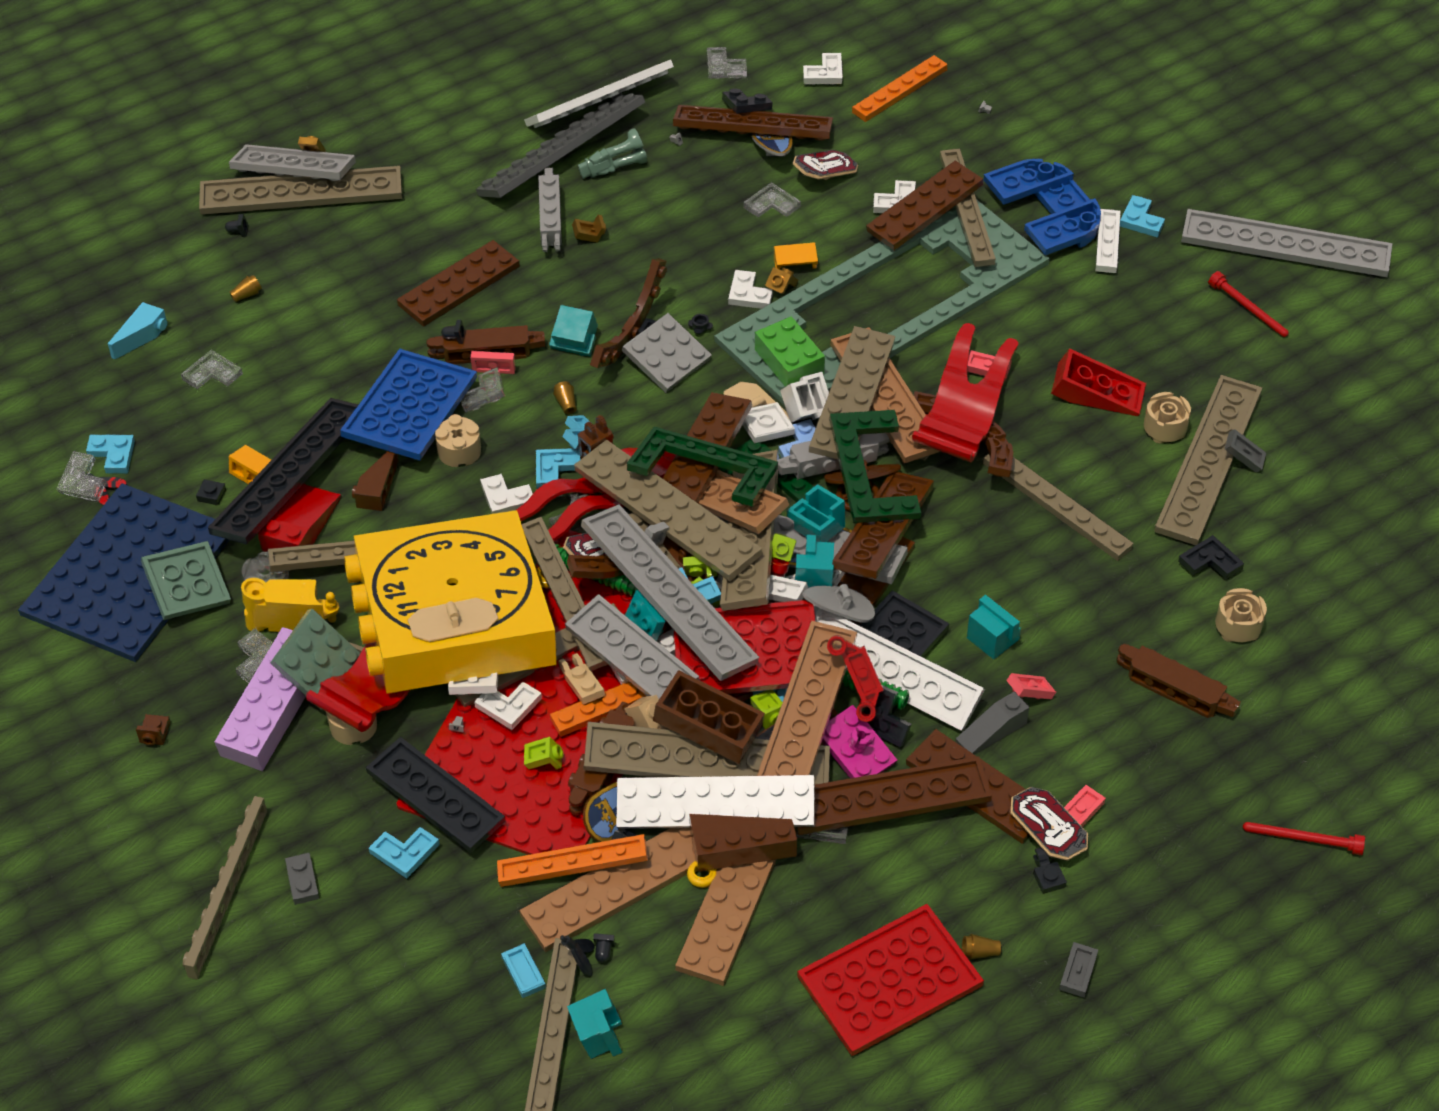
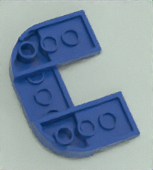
(1072, 216)

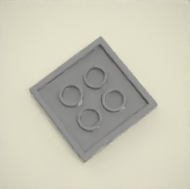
(666, 352)

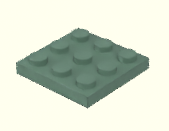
(185, 580)
(314, 653)

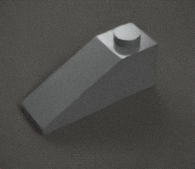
(995, 723)

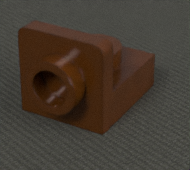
(153, 729)

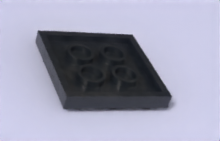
(906, 624)

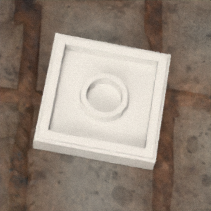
(767, 423)

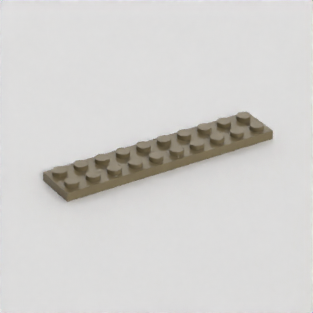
(292, 191)
(1207, 461)
(658, 501)
(752, 584)
(669, 754)

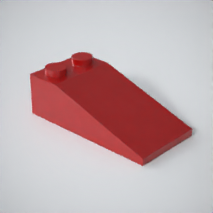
(1097, 385)
(299, 519)

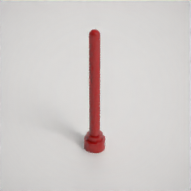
(1219, 281)
(1353, 844)

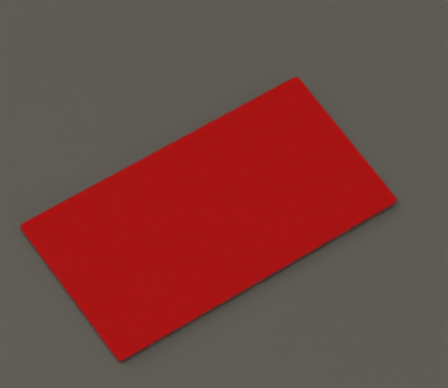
(491, 756)

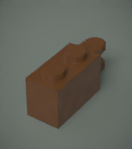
(593, 436)

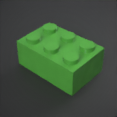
(788, 351)

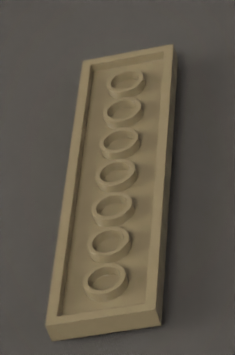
(853, 384)

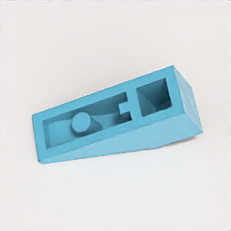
(138, 330)

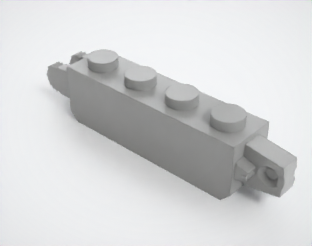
(550, 210)
(807, 464)

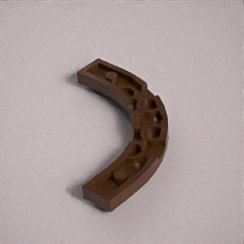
(610, 351)
(999, 449)
(592, 567)

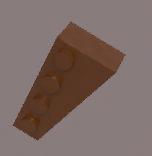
(740, 840)

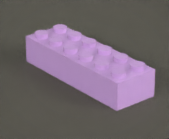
(260, 713)

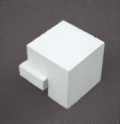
(805, 398)

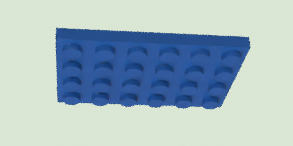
(408, 404)

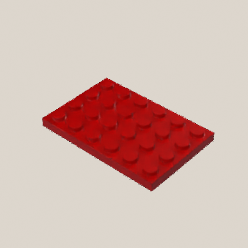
(772, 632)
(889, 979)

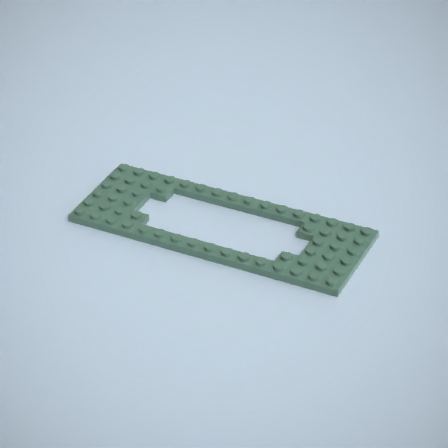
(1014, 262)

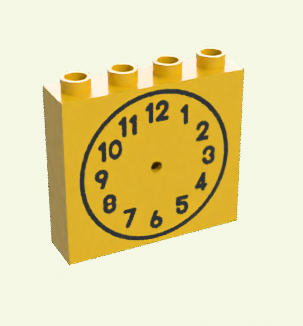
(443, 564)

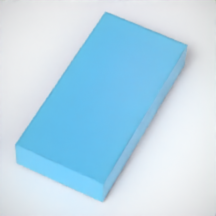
(523, 970)

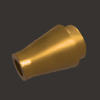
(247, 287)
(565, 396)
(978, 947)

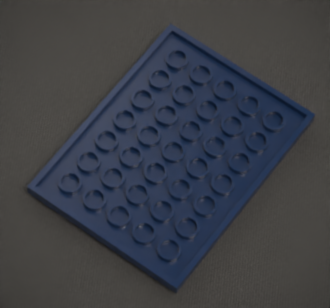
(100, 583)

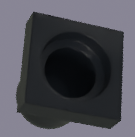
(240, 225)
(457, 331)
(603, 946)

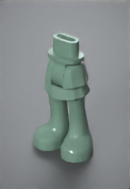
(602, 163)

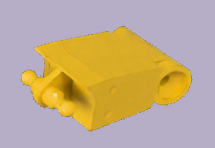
(283, 603)

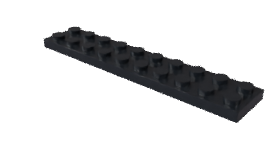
(283, 474)

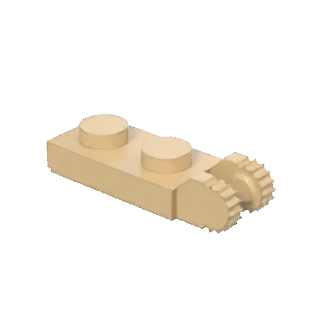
(581, 680)

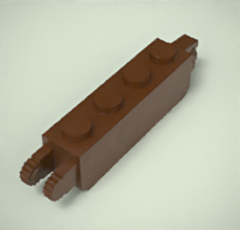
(502, 340)
(1176, 682)
(586, 783)

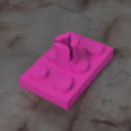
(856, 745)

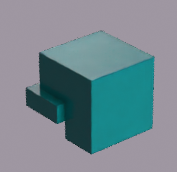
(574, 331)
(819, 514)
(816, 564)
(992, 628)
(594, 1022)

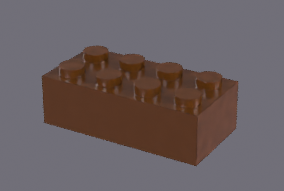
(708, 716)

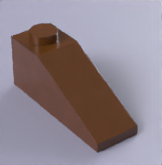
(375, 483)

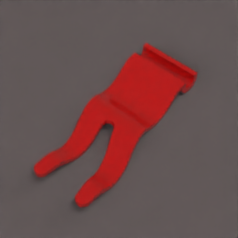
(964, 409)
(583, 505)
(355, 695)

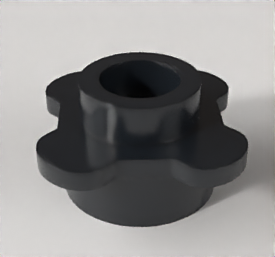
(700, 323)

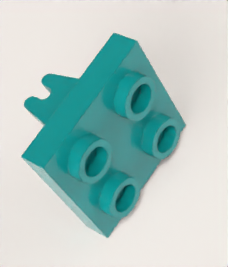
(645, 615)

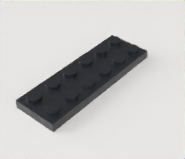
(435, 794)

